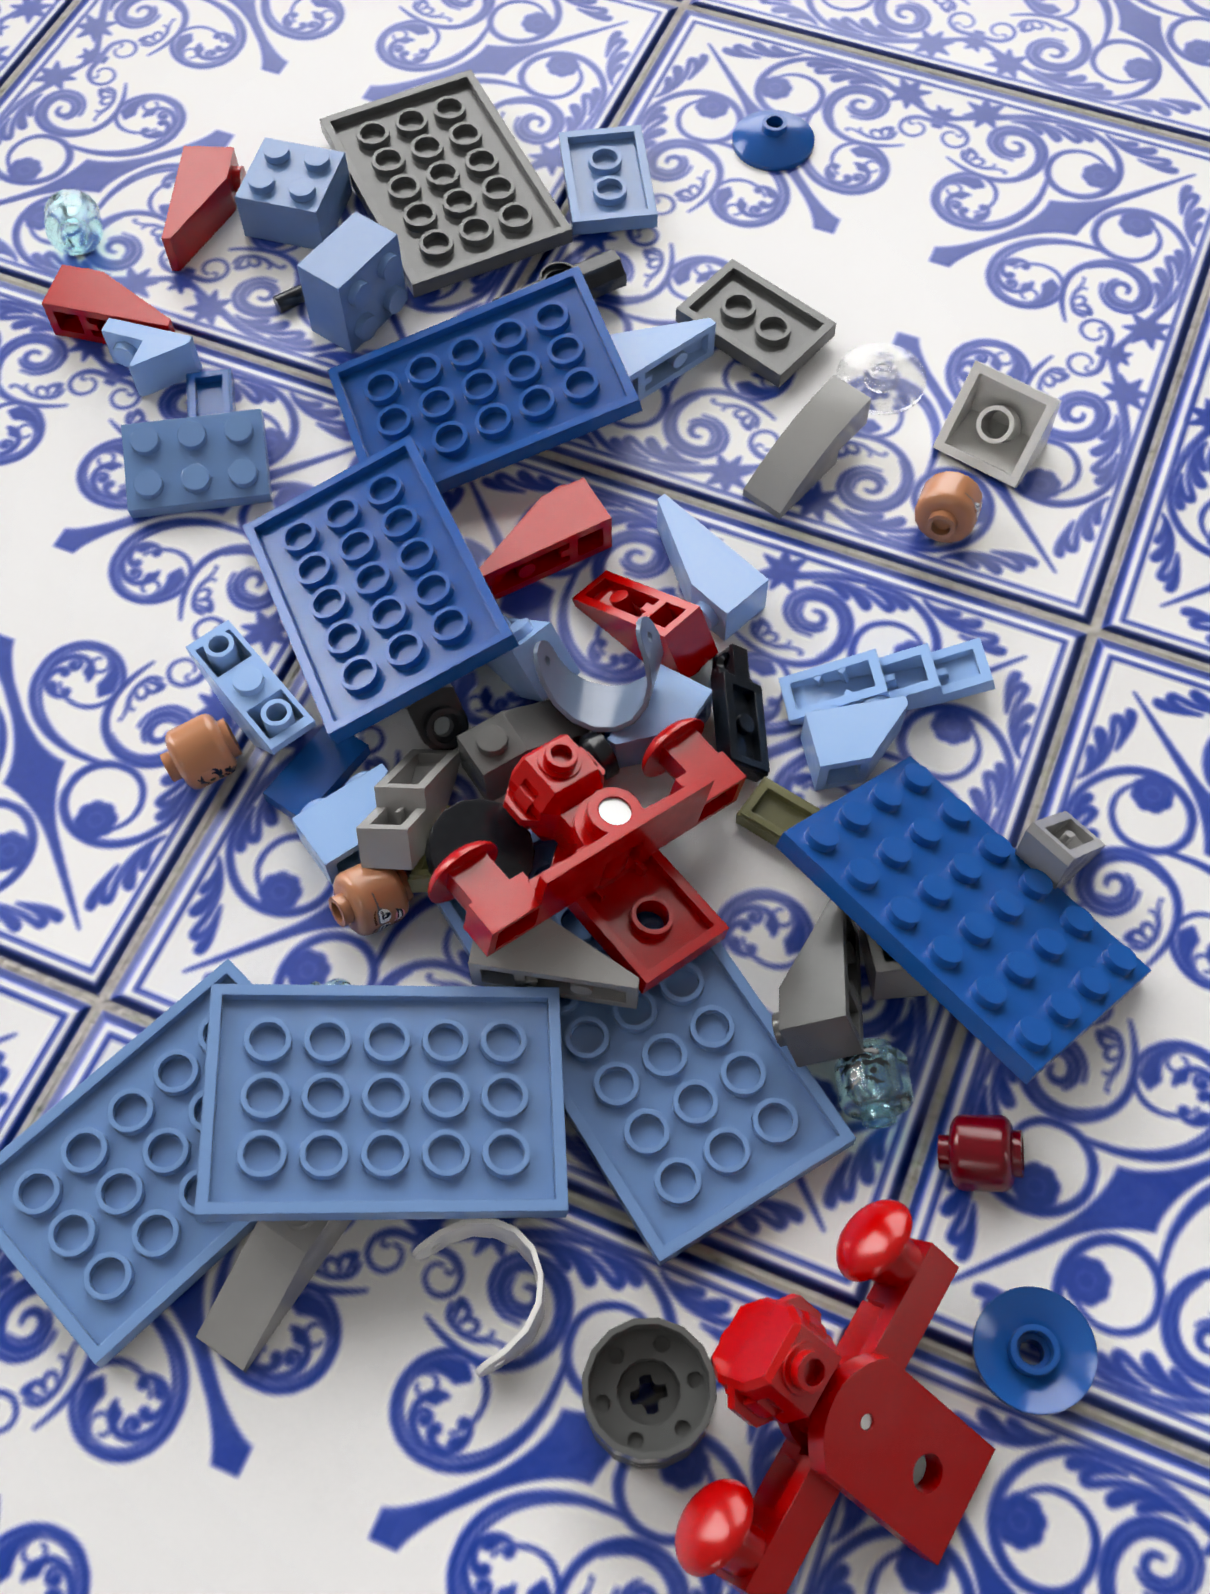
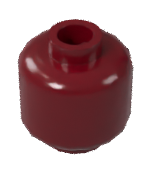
(982, 1153)

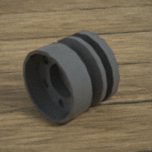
(673, 1364)

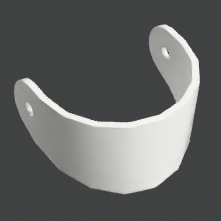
(515, 1238)

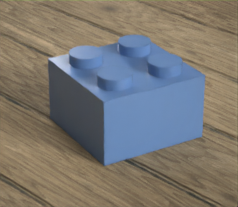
(293, 193)
(353, 282)

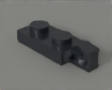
(739, 713)

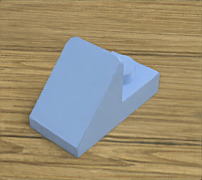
(152, 354)

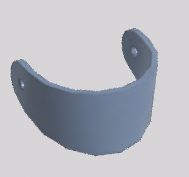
(597, 705)

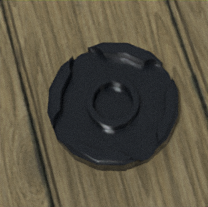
(478, 821)

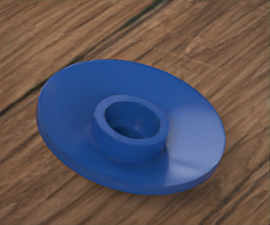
(773, 140)
(1057, 1331)

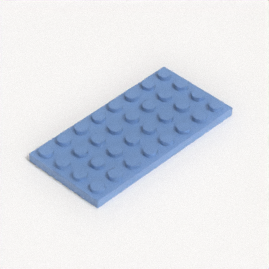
(685, 1094)

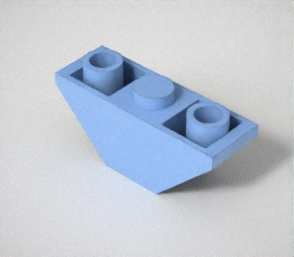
(249, 689)

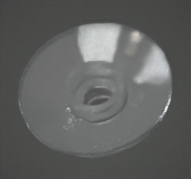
(885, 374)

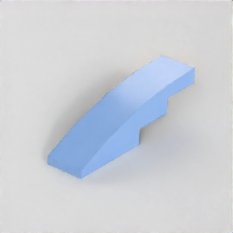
(915, 673)

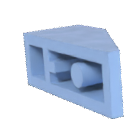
(664, 352)
(710, 571)

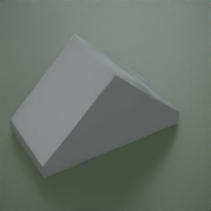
(1058, 847)

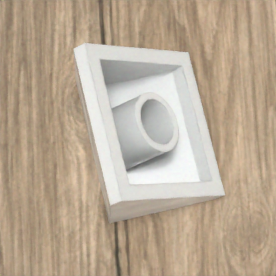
(998, 424)

